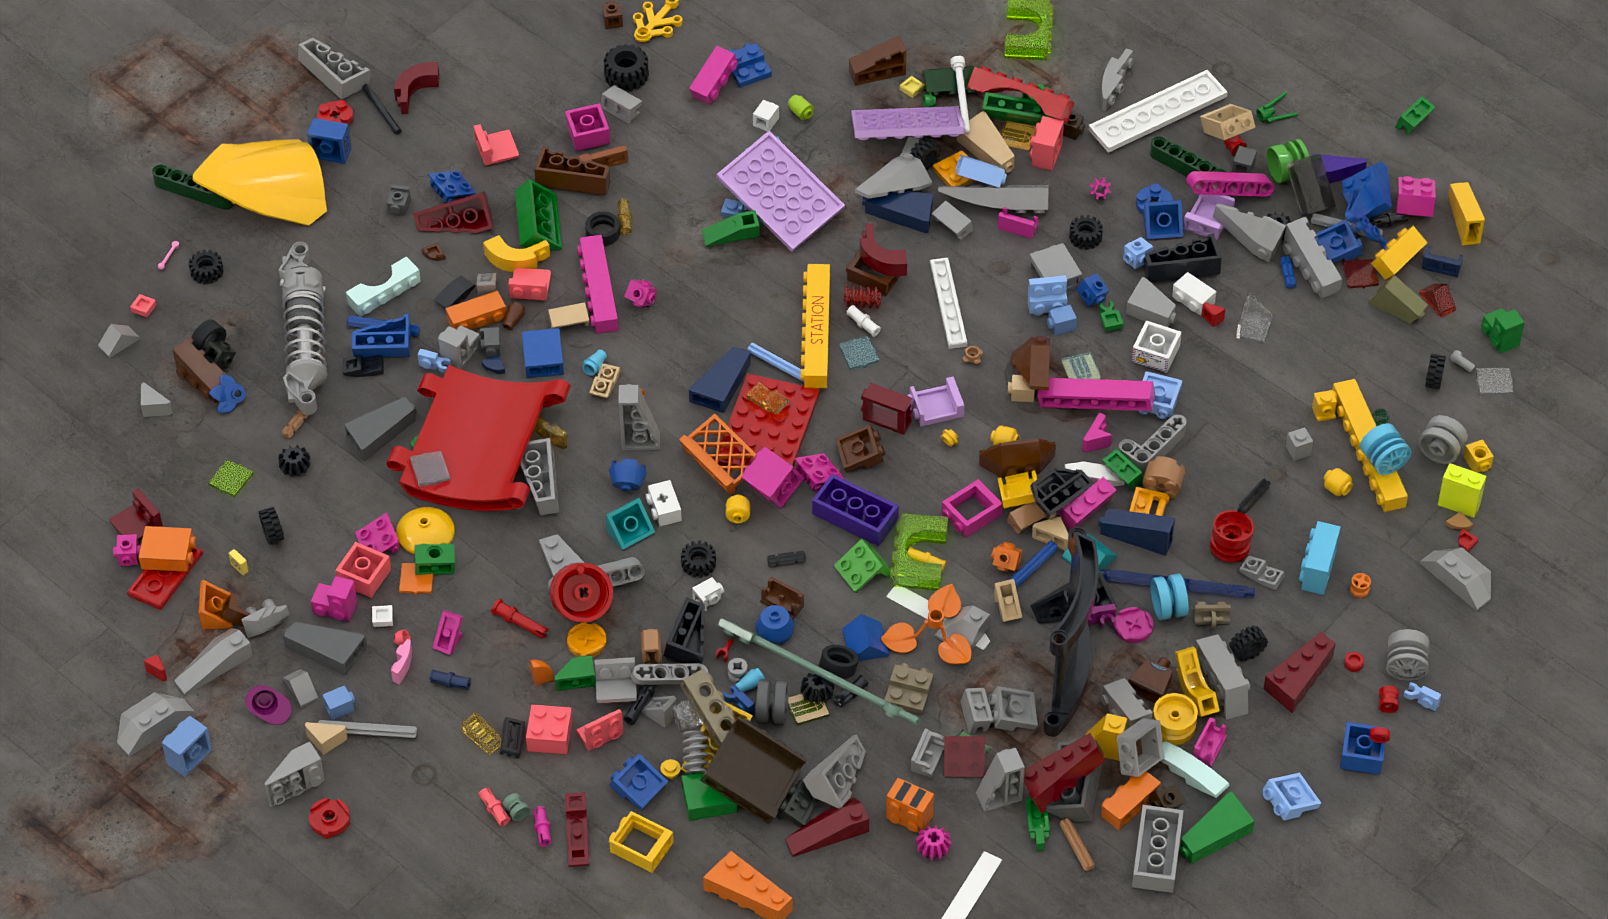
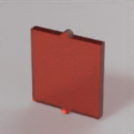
(1360, 273)

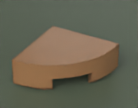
(1459, 521)

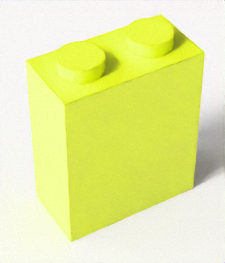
(1461, 490)

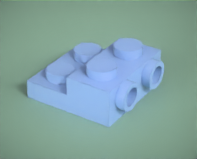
(1046, 294)
(1166, 394)
(1290, 796)

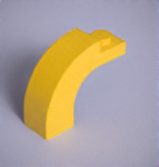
(510, 258)
(1194, 683)

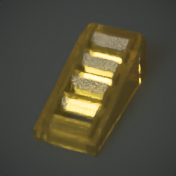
(473, 724)

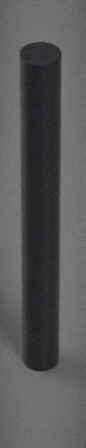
(381, 109)

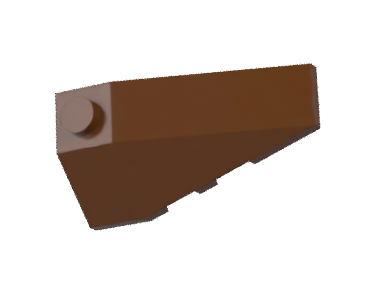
(1033, 362)

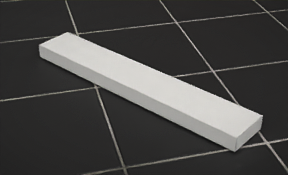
(948, 303)

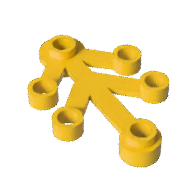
(644, 33)

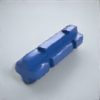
(1288, 272)

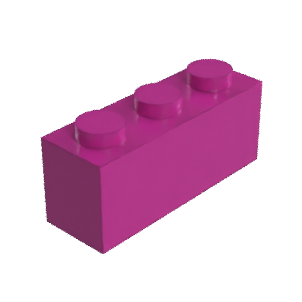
(713, 75)
(1087, 504)

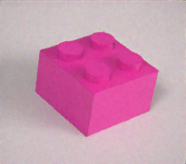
(587, 127)
(1415, 196)

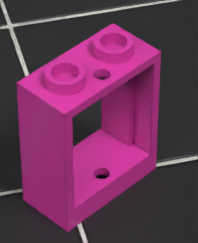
(984, 496)

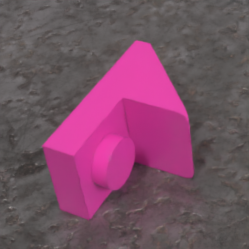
(1097, 436)
(448, 632)

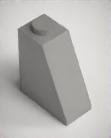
(1151, 304)

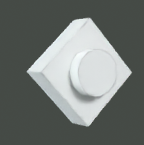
(382, 616)

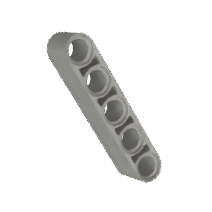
(624, 575)

